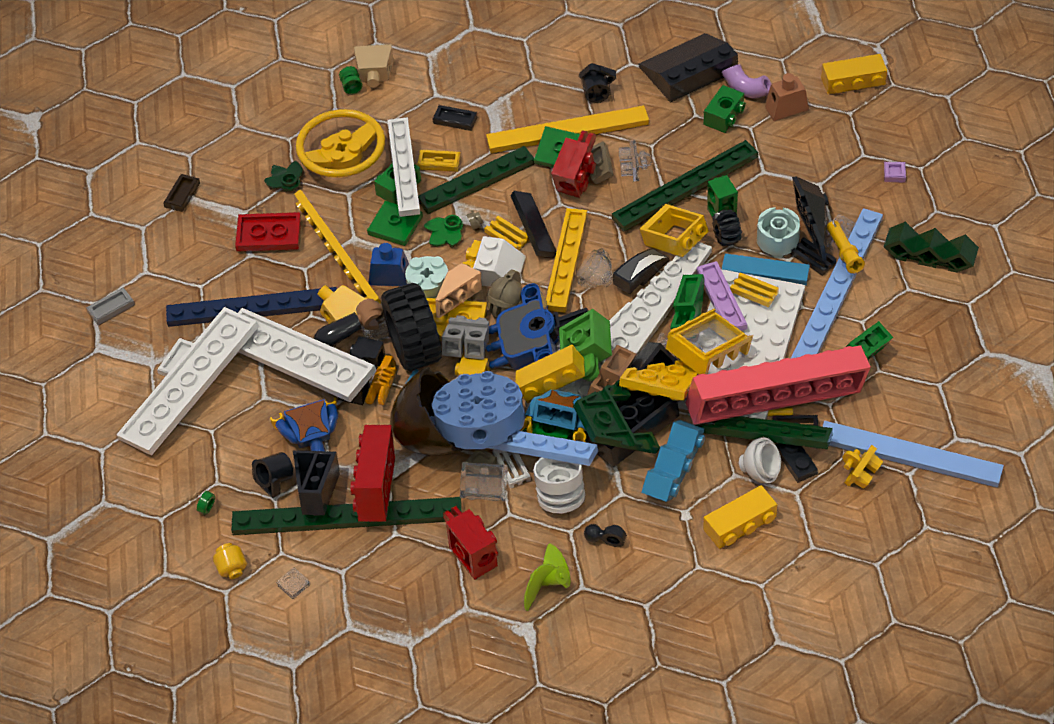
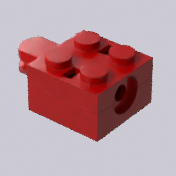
(574, 165)
(471, 541)

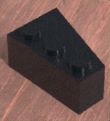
(316, 479)

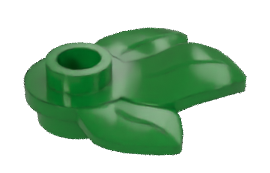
(445, 230)

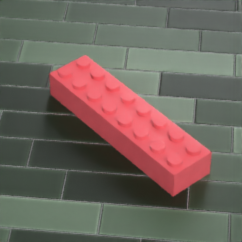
(777, 384)

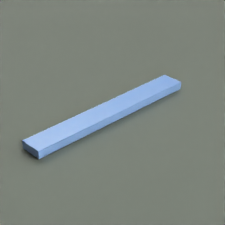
(916, 455)

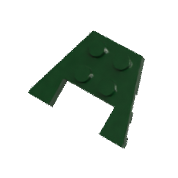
(606, 423)

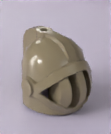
(504, 293)

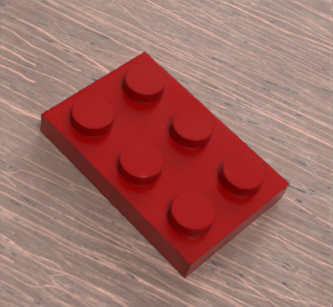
(268, 231)

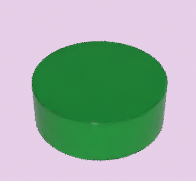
(205, 502)

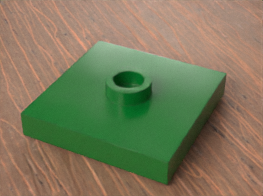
(551, 144)
(391, 227)

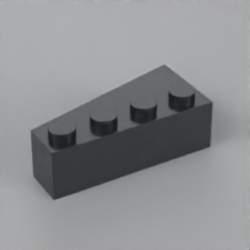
(646, 415)

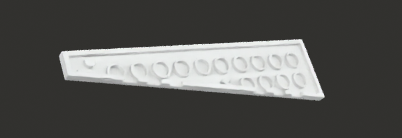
(640, 319)

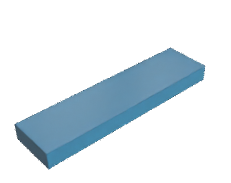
(767, 268)

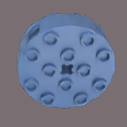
(479, 410)

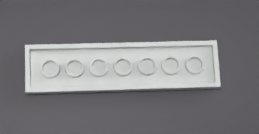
(306, 358)
(187, 381)

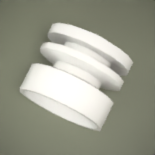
(559, 485)

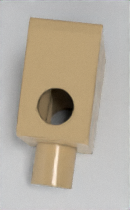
(374, 63)

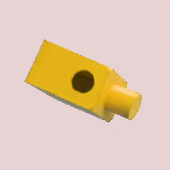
(338, 303)

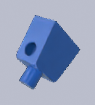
(388, 266)

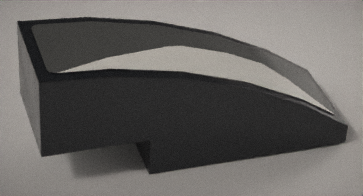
(639, 269)

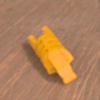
(382, 381)

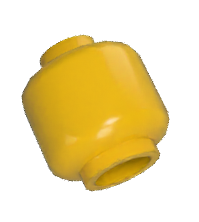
(229, 561)

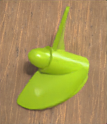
(552, 572)

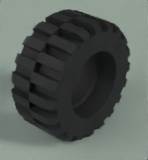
(411, 326)

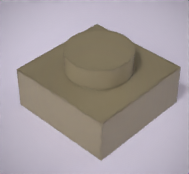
(482, 456)

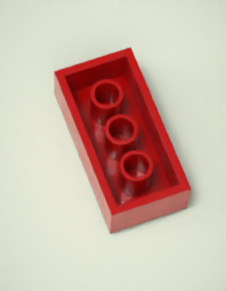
(373, 473)

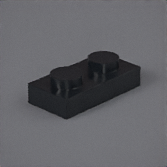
(797, 461)

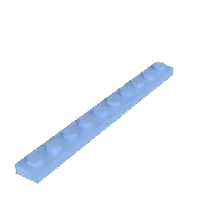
(837, 287)

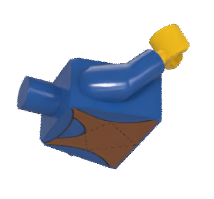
(308, 424)

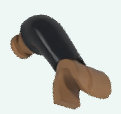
(337, 331)

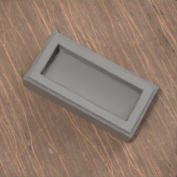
(110, 306)

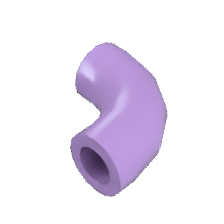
(749, 86)

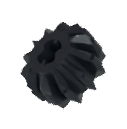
(727, 227)

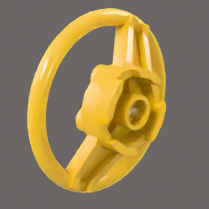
(342, 151)

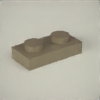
(603, 163)

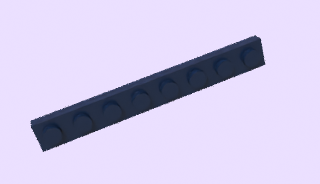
(262, 305)

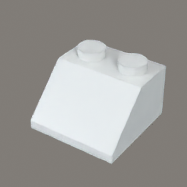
(496, 259)

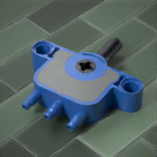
(528, 330)

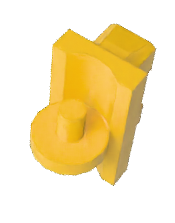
(867, 460)

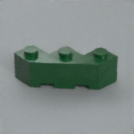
(931, 248)

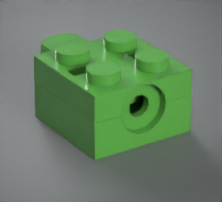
(592, 339)

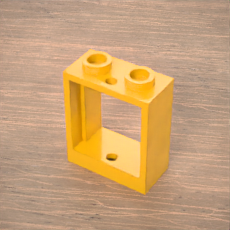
(654, 233)

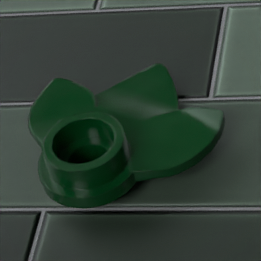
(285, 178)

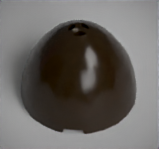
(412, 415)

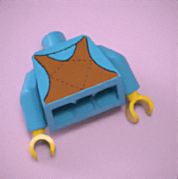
(555, 409)

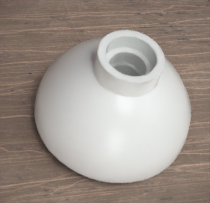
(761, 461)

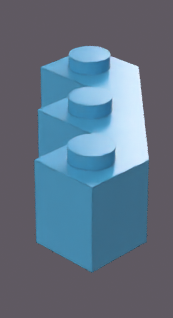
(674, 461)

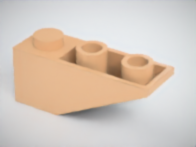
(457, 287)

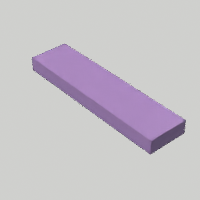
(721, 295)

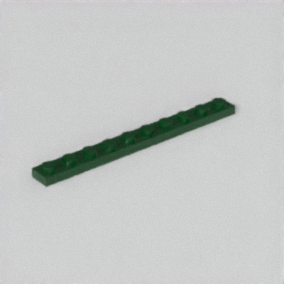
(340, 517)

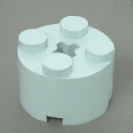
(778, 231)
(428, 273)

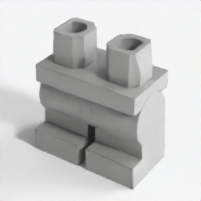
(466, 332)

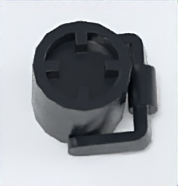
(596, 83)
(272, 471)

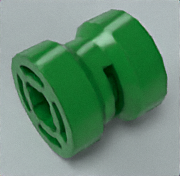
(350, 80)

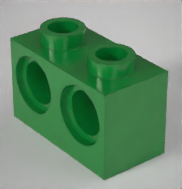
(721, 195)
(872, 340)

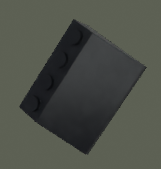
(689, 66)

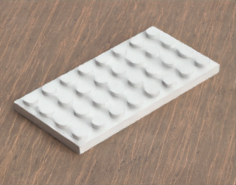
(768, 325)

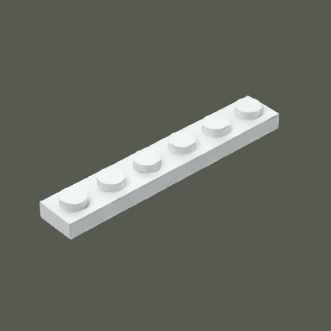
(403, 167)

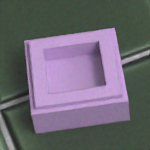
(894, 172)

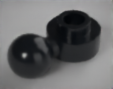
(611, 535)

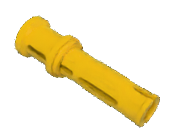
(848, 252)

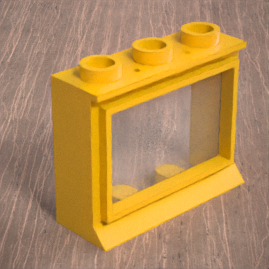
(707, 341)

